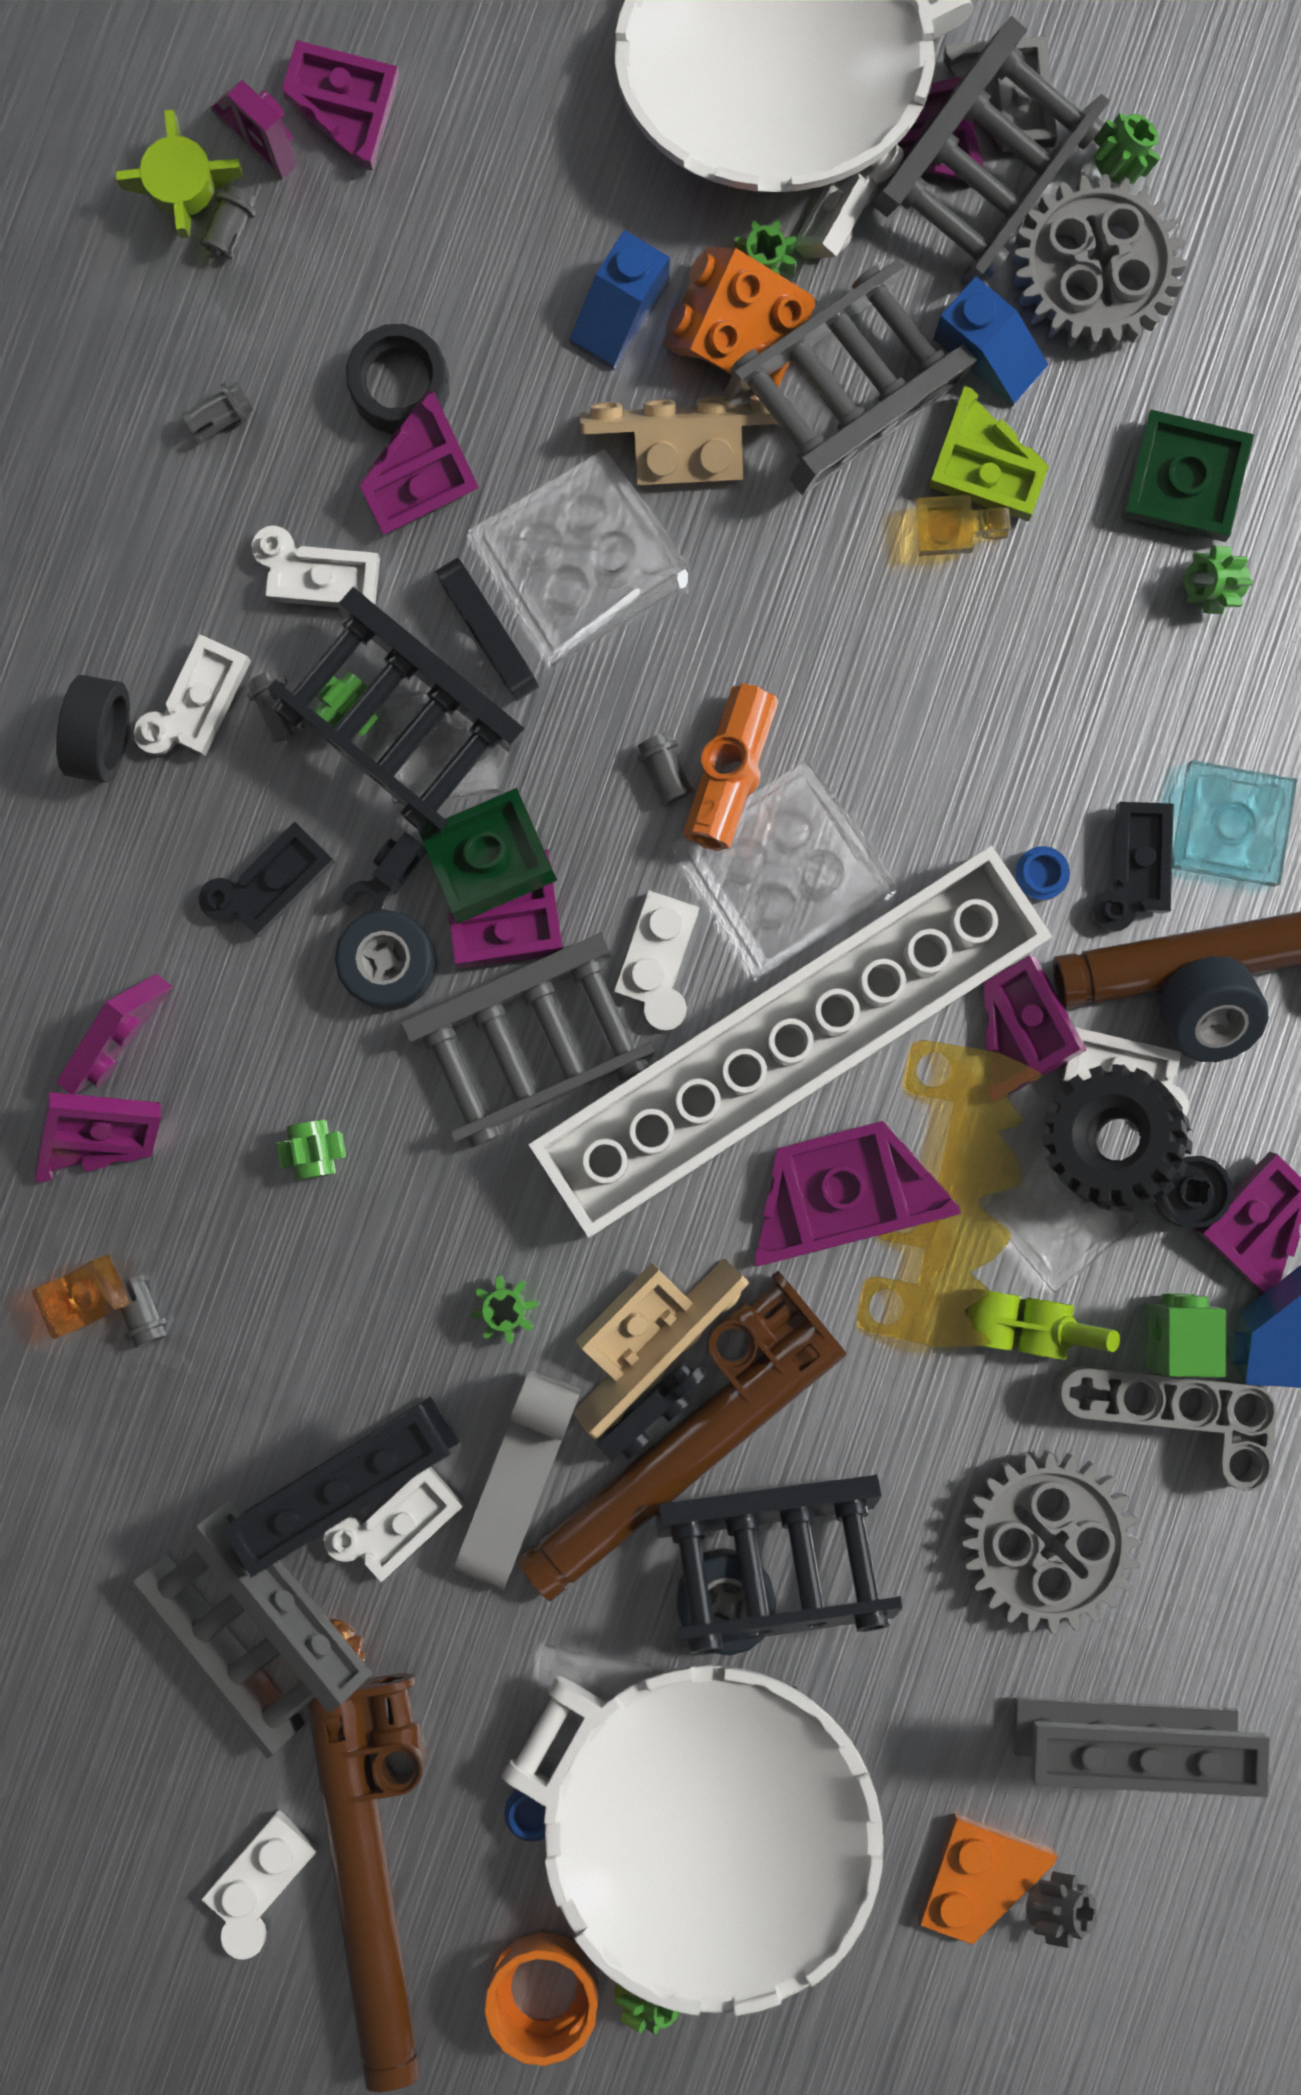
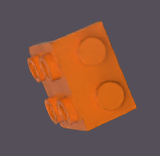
(734, 309)

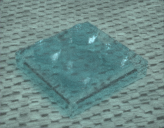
(1233, 823)

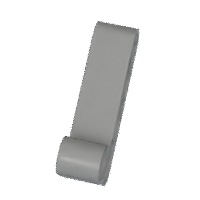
(1163, 1410)
(517, 1479)

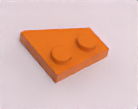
(980, 1878)

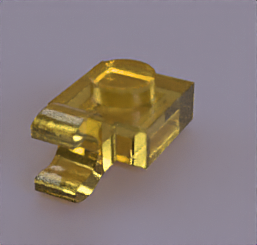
(949, 524)

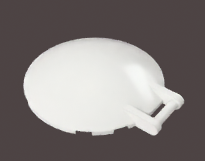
(778, 86)
(706, 1836)

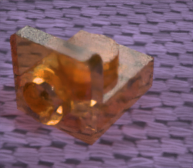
(81, 1297)

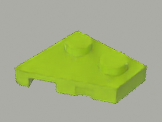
(988, 461)

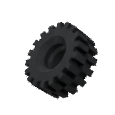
(1093, 1105)

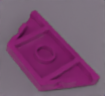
(846, 1192)

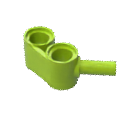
(1036, 1326)

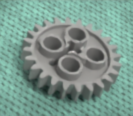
(1145, 256)
(1017, 1575)

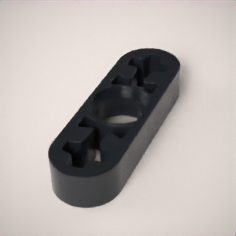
(487, 629)

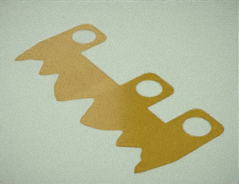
(972, 1166)

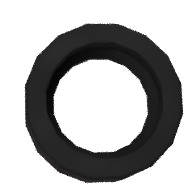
(378, 343)
(93, 728)

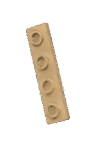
(682, 442)
(645, 1334)

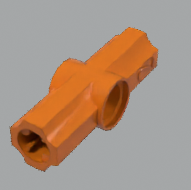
(738, 738)

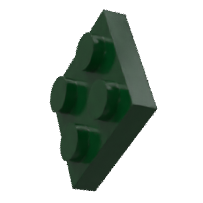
(1188, 475)
(488, 856)

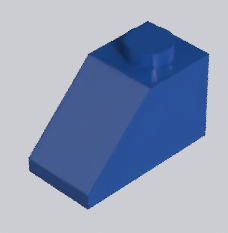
(620, 298)
(997, 338)
(1269, 1336)

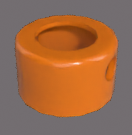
(537, 2039)

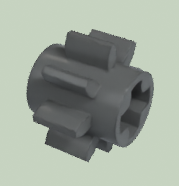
(1061, 1909)

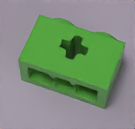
(1186, 1336)

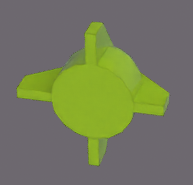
(178, 175)

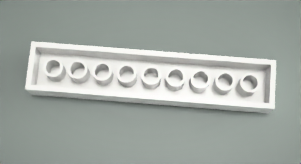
(790, 1041)

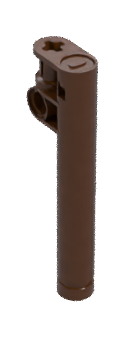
(1148, 964)
(780, 1362)
(352, 1776)

